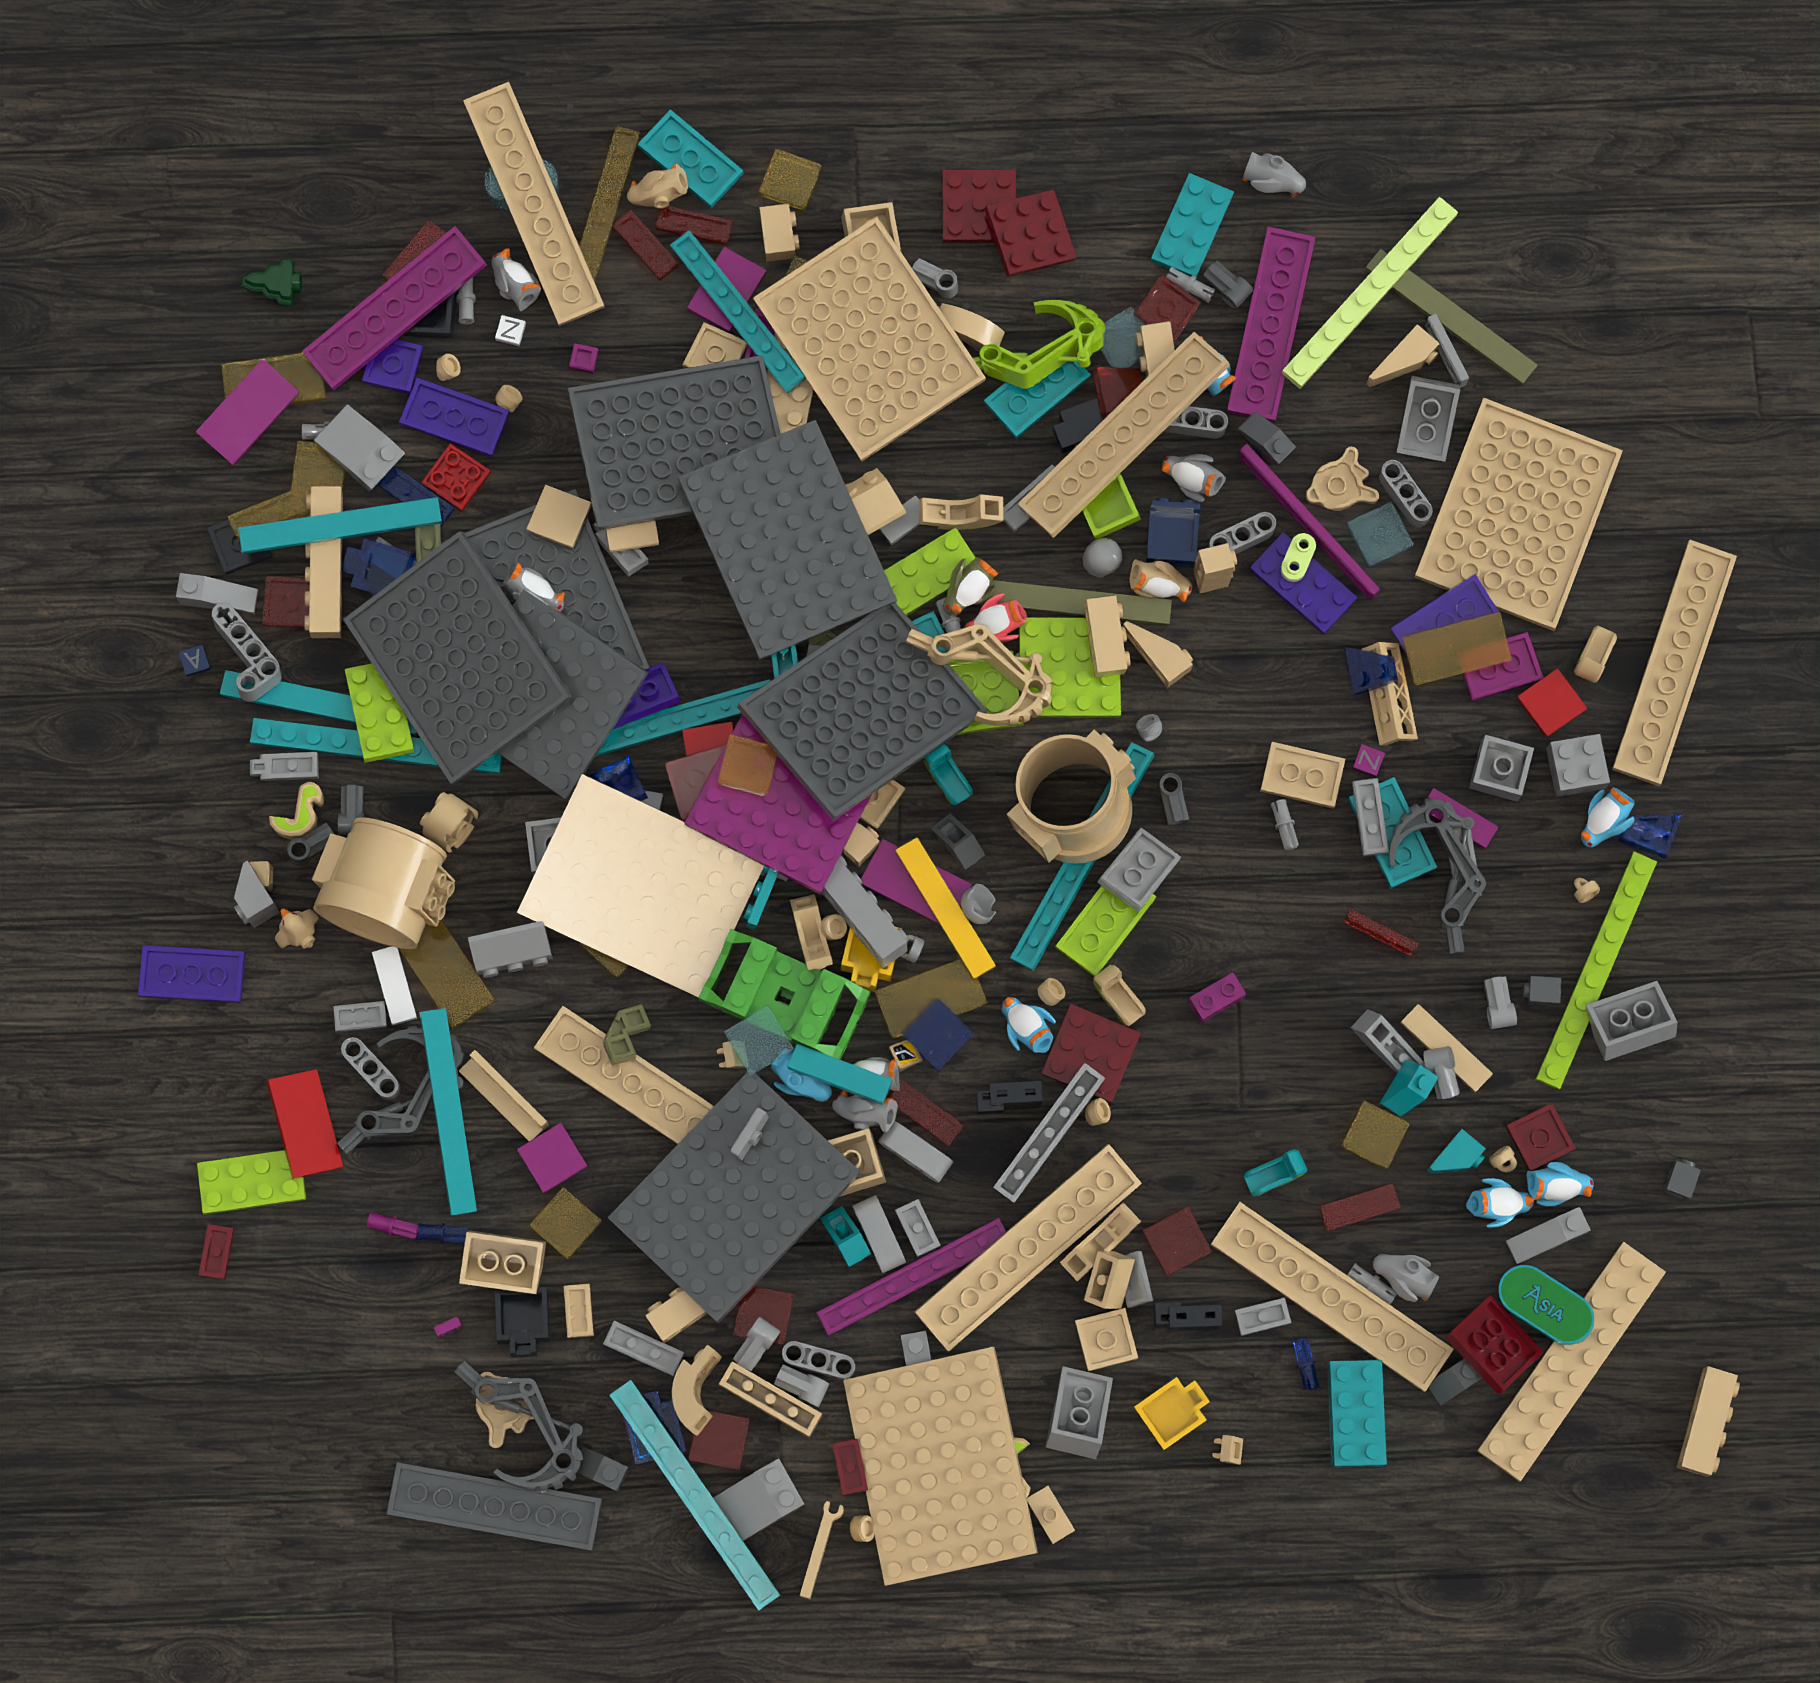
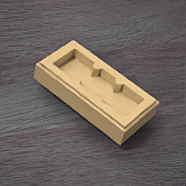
(578, 1310)
(1050, 1514)

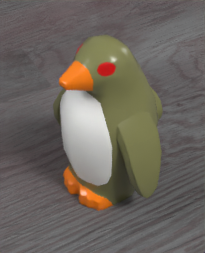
(969, 586)

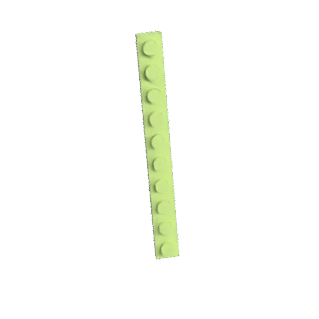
(1369, 293)

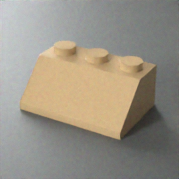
(875, 500)
(502, 1262)

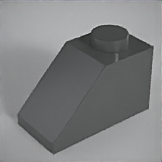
(1266, 439)
(958, 841)
(1453, 1381)
(602, 1469)

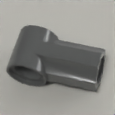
(1233, 289)
(1174, 801)
(351, 807)
(313, 843)

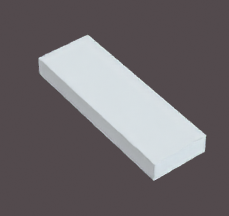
(394, 985)

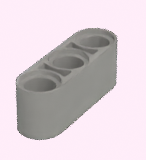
(1203, 427)
(1405, 482)
(1250, 528)
(362, 1060)
(916, 1152)
(879, 1234)
(809, 1351)

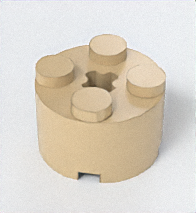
(448, 822)

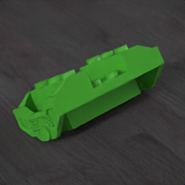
(766, 973)

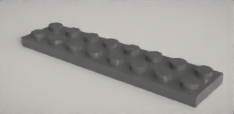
(494, 1506)

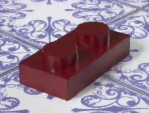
(216, 1252)
(850, 1467)

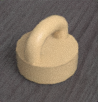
(447, 367)
(508, 397)
(1587, 891)
(833, 927)
(1051, 991)
(1097, 1112)
(1502, 1156)
(862, 1528)

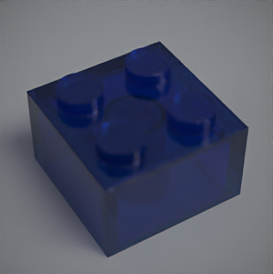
(937, 1033)

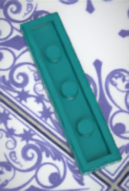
(839, 1074)

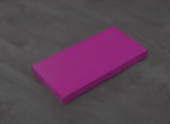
(247, 412)
(891, 880)

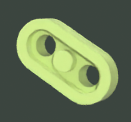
(1298, 556)

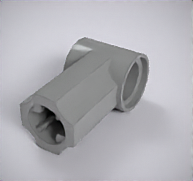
(933, 277)
(1500, 1009)
(1442, 1064)
(759, 1339)
(806, 1387)

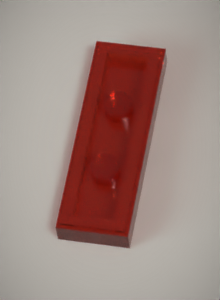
(701, 225)
(424, 239)
(645, 245)
(1381, 932)
(927, 1114)
(1359, 1207)

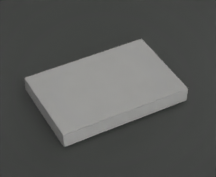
(1139, 869)

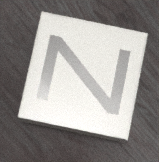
(510, 330)

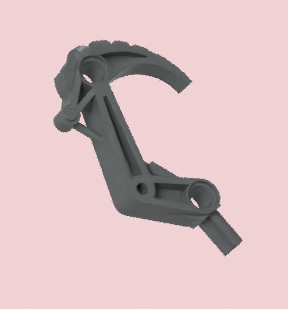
(1472, 879)
(387, 1120)
(515, 1389)

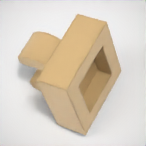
(731, 1057)
(1230, 1450)

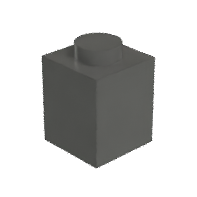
(1542, 991)
(1682, 1179)

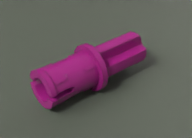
(392, 1226)

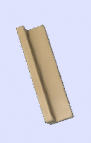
(1386, 712)
(503, 1097)

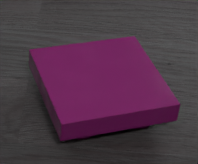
(552, 1158)

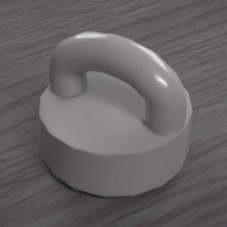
(1149, 727)
(915, 948)

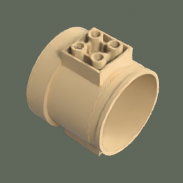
(1090, 838)
(382, 883)

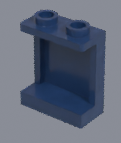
(1173, 532)

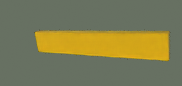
(945, 908)

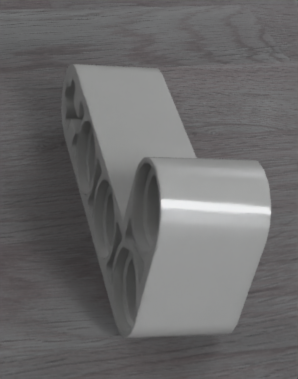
(243, 647)

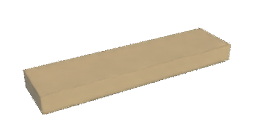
(1435, 1036)

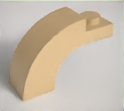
(972, 327)
(962, 514)
(809, 932)
(1103, 1238)
(687, 1389)

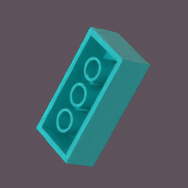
(1356, 1413)

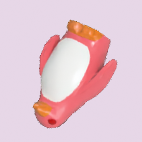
(1000, 617)

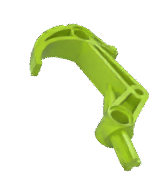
(1028, 370)

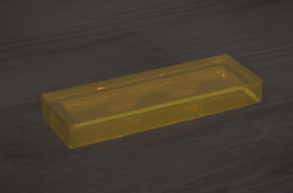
(273, 510)

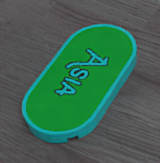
(1546, 1305)

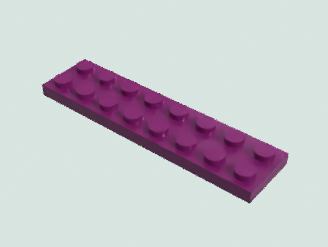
(394, 308)
(1271, 323)

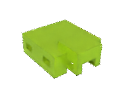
(1111, 509)

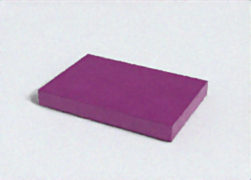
(742, 274)
(1506, 676)

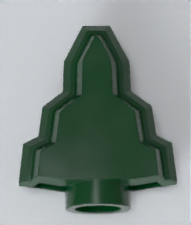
(275, 282)

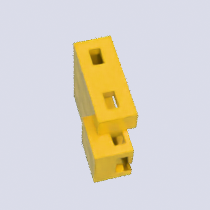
(863, 965)
(1173, 1411)

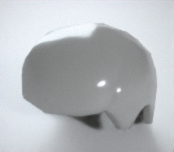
(1102, 557)
(977, 904)

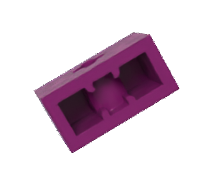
(1216, 998)

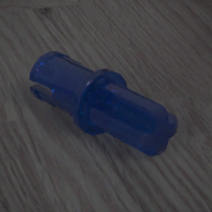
(442, 1233)
(1306, 1363)

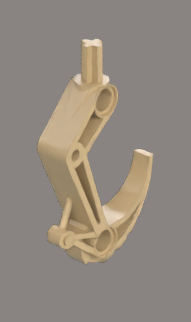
(980, 643)

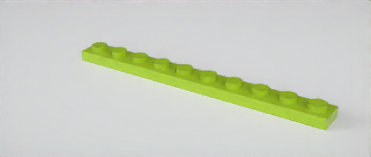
(1596, 970)

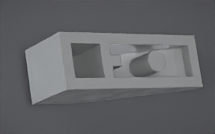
(208, 592)
(1384, 1040)
(1548, 1235)

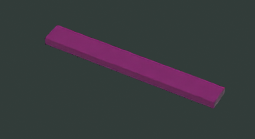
(1308, 522)
(909, 1278)

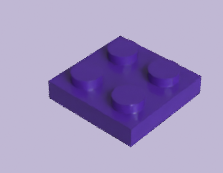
(394, 367)

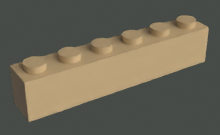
(325, 569)

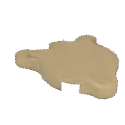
(1340, 484)
(498, 1418)

